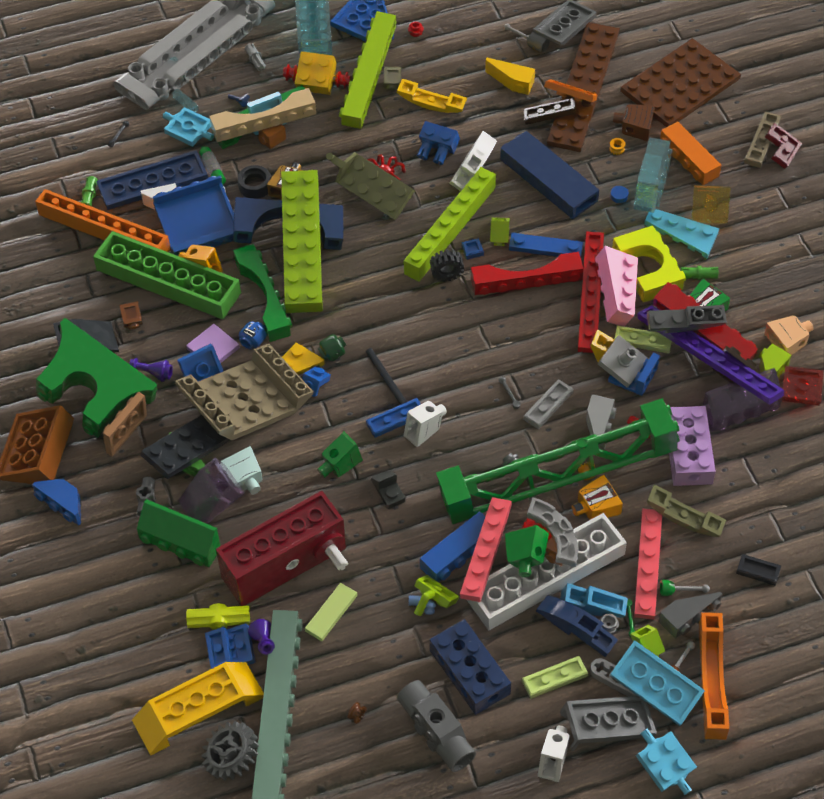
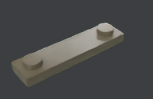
(760, 144)

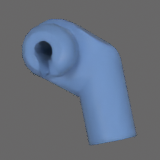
(429, 609)

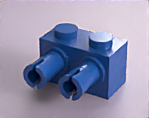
(437, 137)

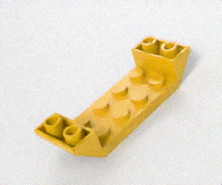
(195, 702)

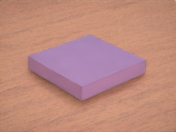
(223, 343)

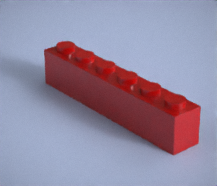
(672, 298)

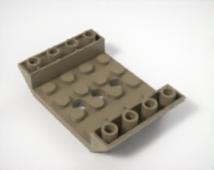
(263, 382)

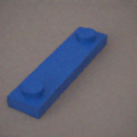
(543, 245)

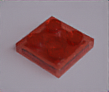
(802, 385)

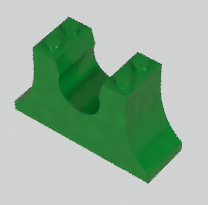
(92, 365)

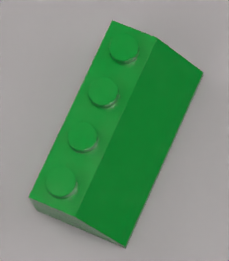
(178, 533)

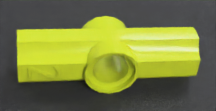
(217, 616)

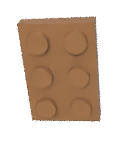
(124, 423)

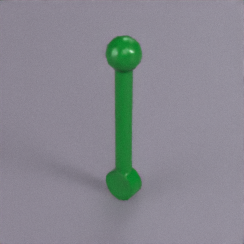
(629, 605)

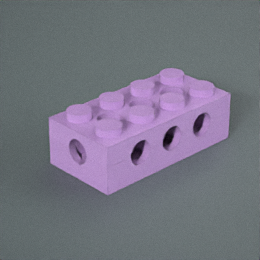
(694, 458)

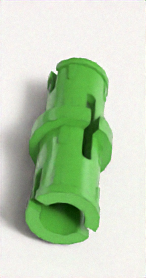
(89, 190)
(700, 272)

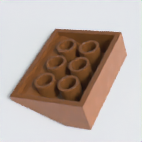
(35, 445)

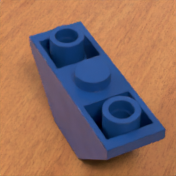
(60, 497)

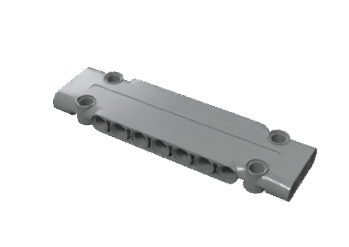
(196, 46)

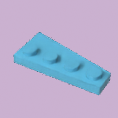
(689, 232)

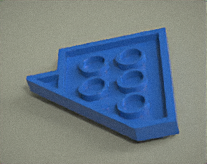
(357, 16)

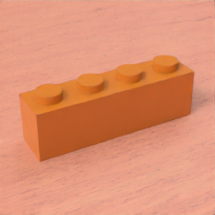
(691, 153)

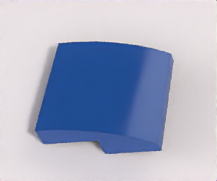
(230, 645)

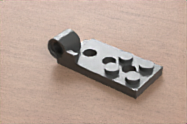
(567, 22)

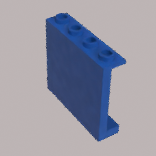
(195, 215)

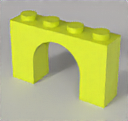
(649, 243)

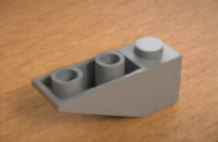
(598, 416)

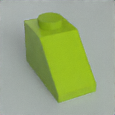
(499, 231)
(774, 358)

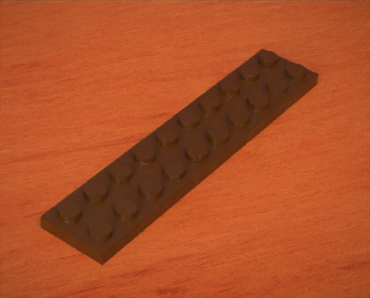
(587, 74)

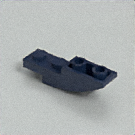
(579, 622)

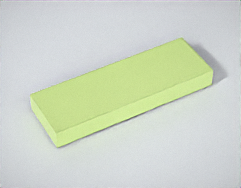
(644, 339)
(331, 612)
(554, 677)

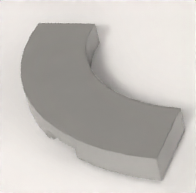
(558, 527)

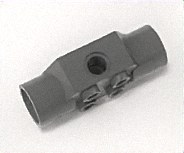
(437, 725)

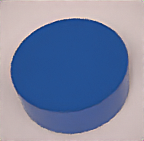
(619, 194)

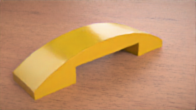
(429, 100)

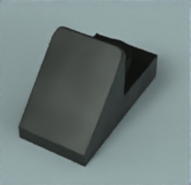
(388, 489)

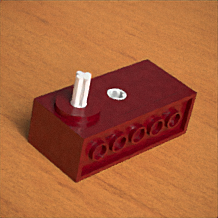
(283, 548)

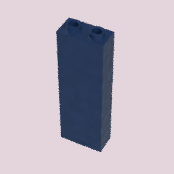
(549, 174)

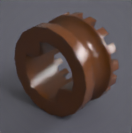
(356, 712)

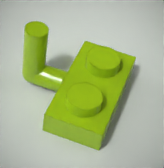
(433, 590)

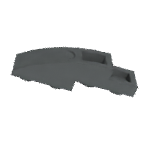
(686, 319)

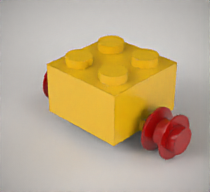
(316, 73)

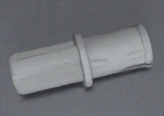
(255, 56)

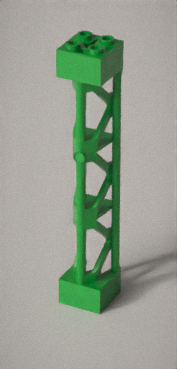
(654, 422)

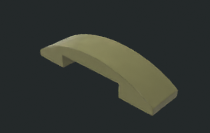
(683, 515)

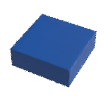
(472, 248)

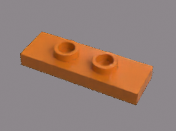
(564, 89)

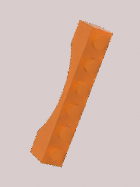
(712, 676)

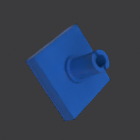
(201, 363)

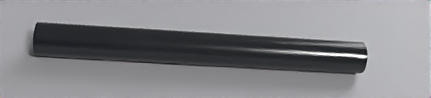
(386, 377)

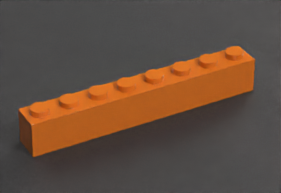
(94, 221)

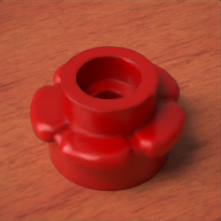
(415, 29)

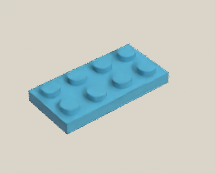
(657, 683)

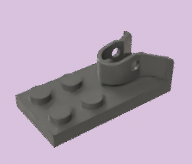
(607, 719)

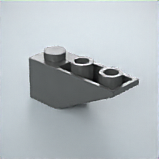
(684, 613)

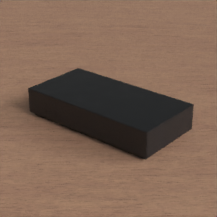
(758, 569)

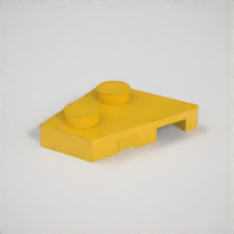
(302, 359)

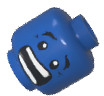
(252, 335)

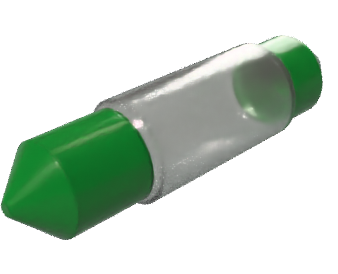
(211, 163)

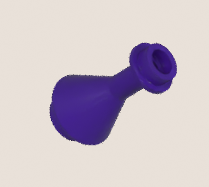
(161, 370)
(260, 631)

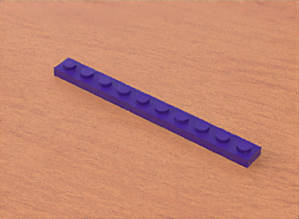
(722, 362)

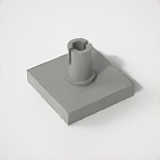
(622, 361)

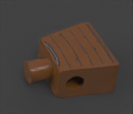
(636, 120)

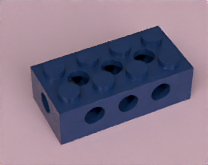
(470, 667)

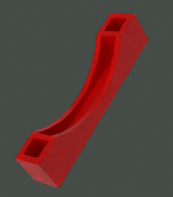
(490, 279)

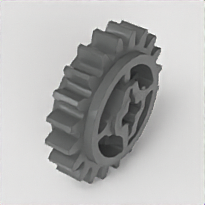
(232, 755)

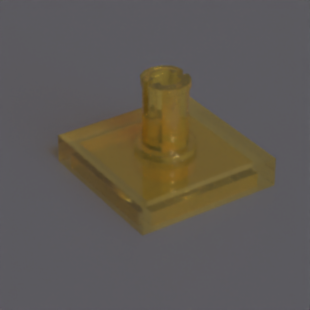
(710, 204)

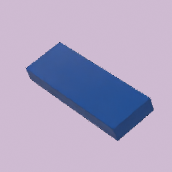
(391, 419)

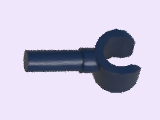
(242, 100)

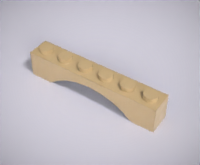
(231, 125)

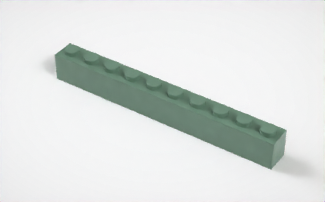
(276, 706)

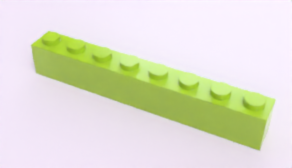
(368, 70)
(450, 223)

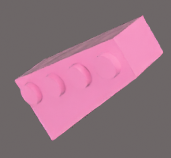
(618, 285)

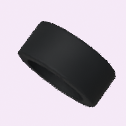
(251, 172)

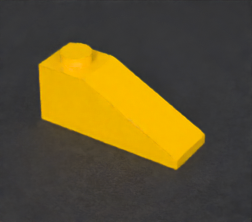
(513, 76)

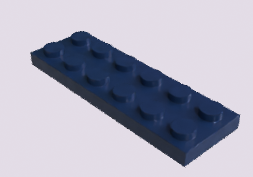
(127, 186)

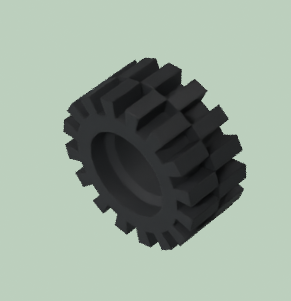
(447, 265)

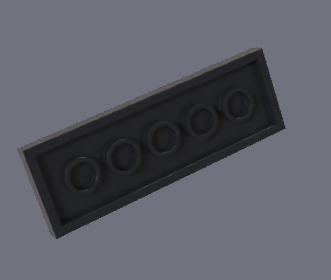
(183, 447)

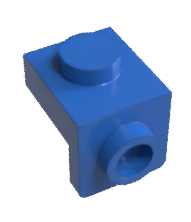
(315, 378)

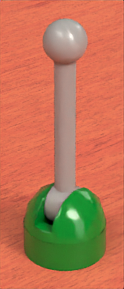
(668, 588)

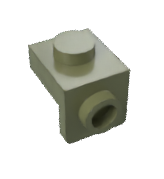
(392, 78)

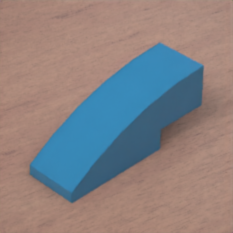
(595, 600)

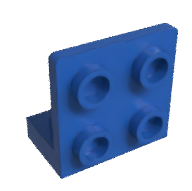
(643, 377)

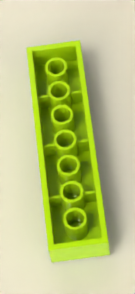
(301, 241)

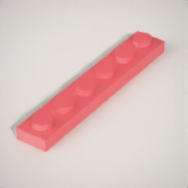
(485, 550)
(648, 564)

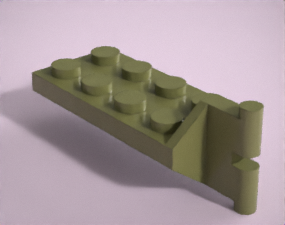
(372, 184)

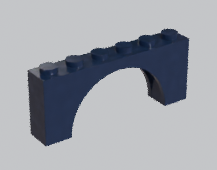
(252, 213)

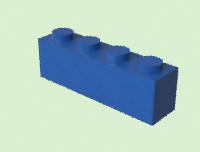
(453, 550)

